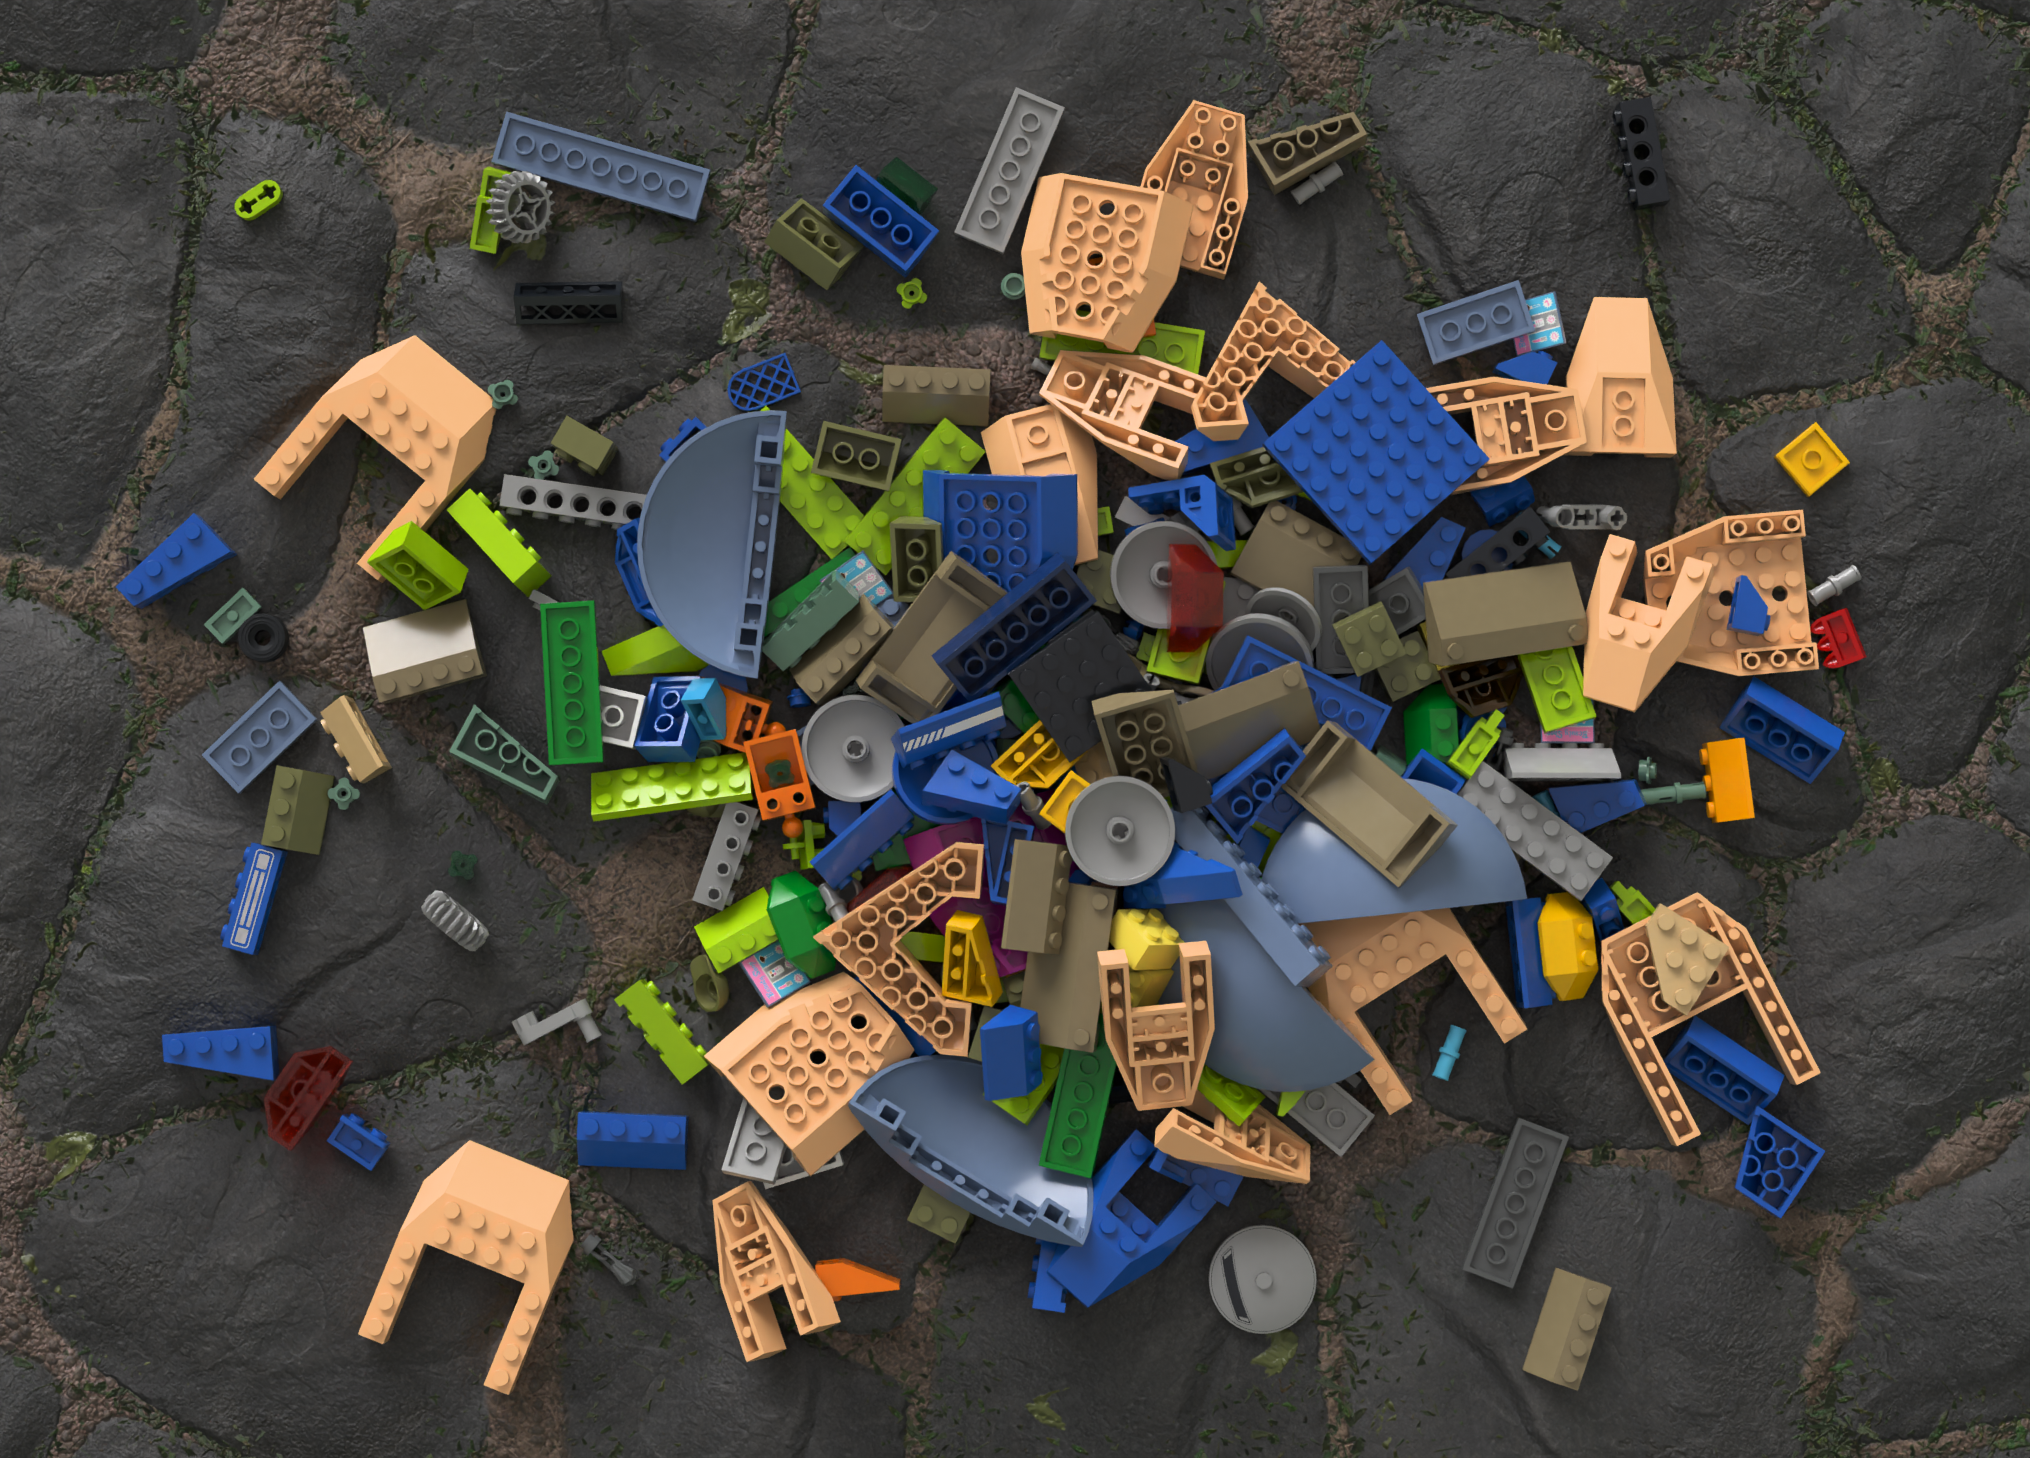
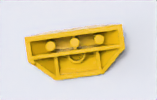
(1034, 760)
(1567, 946)

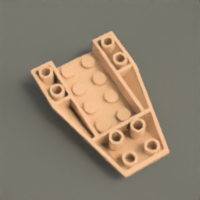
(1044, 444)

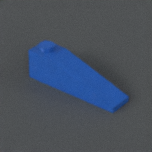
(1190, 879)

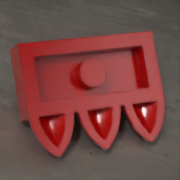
(1840, 638)

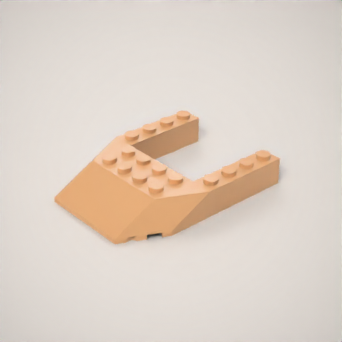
(411, 407)
(1385, 950)
(1638, 1013)
(496, 1217)

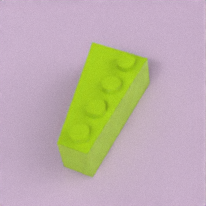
(498, 542)
(663, 1030)

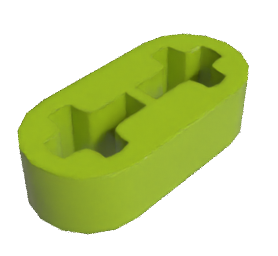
(254, 195)

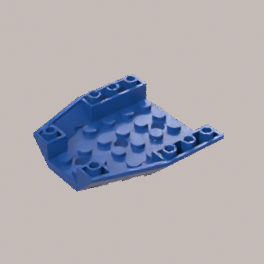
(1026, 529)

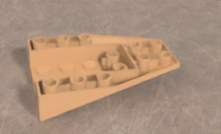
(1208, 168)
(1623, 381)

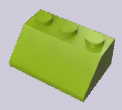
(419, 566)
(737, 931)

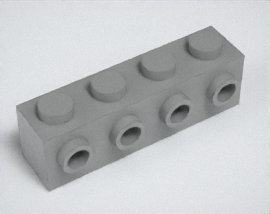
(726, 855)

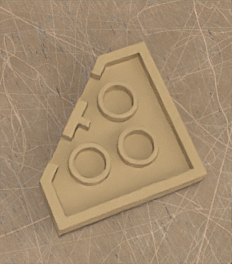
(1681, 957)

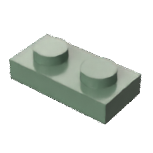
(230, 617)

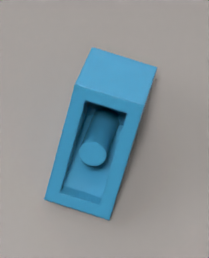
(706, 708)

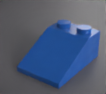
(665, 727)

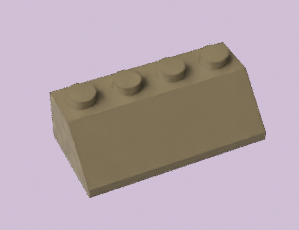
(935, 393)
(842, 652)
(1036, 897)
(1566, 1328)

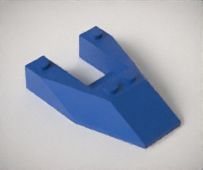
(1120, 1237)

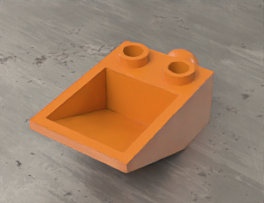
(741, 718)
(765, 751)
(851, 1278)

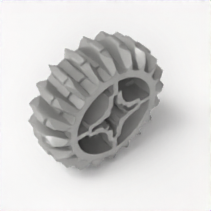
(510, 199)
(455, 920)

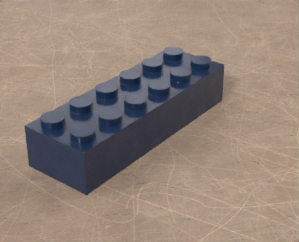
(1014, 628)

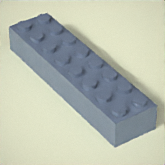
(1258, 906)

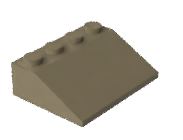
(1286, 550)
(423, 652)
(1139, 731)

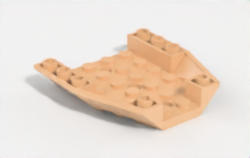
(1139, 250)
(1771, 556)
(776, 1051)

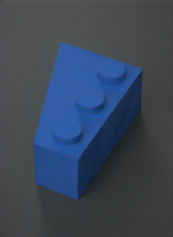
(971, 789)

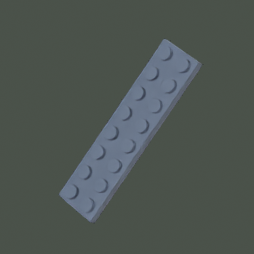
(601, 166)

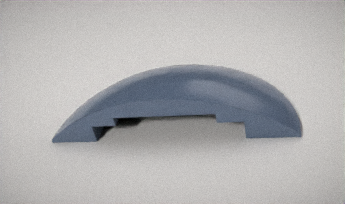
(713, 539)
(1331, 881)
(1264, 1025)
(971, 1150)

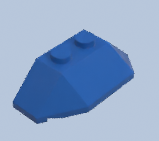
(627, 564)

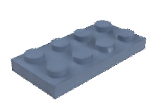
(1476, 322)
(259, 737)

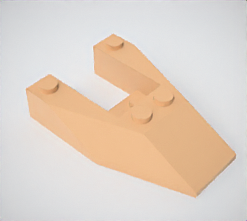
(1112, 398)
(1515, 425)
(1632, 642)
(1159, 1045)
(1255, 1149)
(757, 1258)

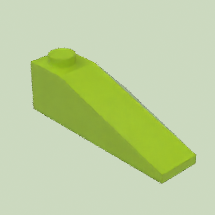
(651, 653)

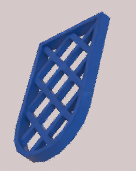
(768, 392)

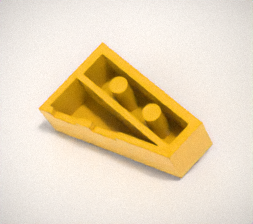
(969, 961)

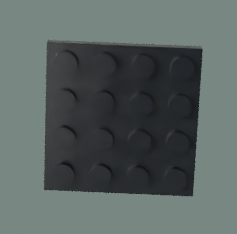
(1070, 675)

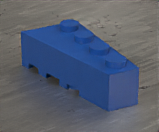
(1046, 1291)

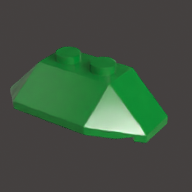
(1432, 725)
(796, 916)

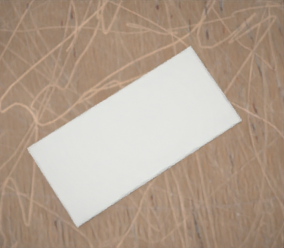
(1135, 515)

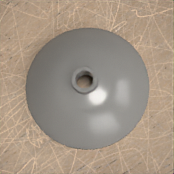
(1290, 607)

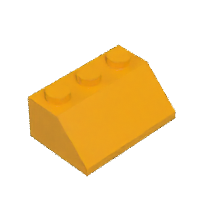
(1727, 780)

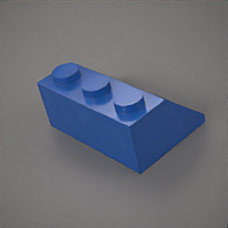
(1011, 1054)

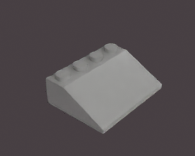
(1559, 764)

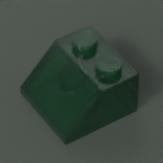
(907, 185)

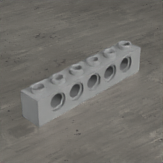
(516, 487)

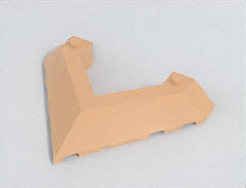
(1262, 338)
(871, 945)

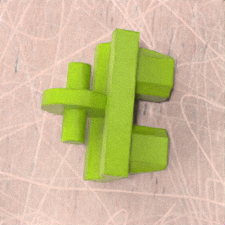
(803, 845)

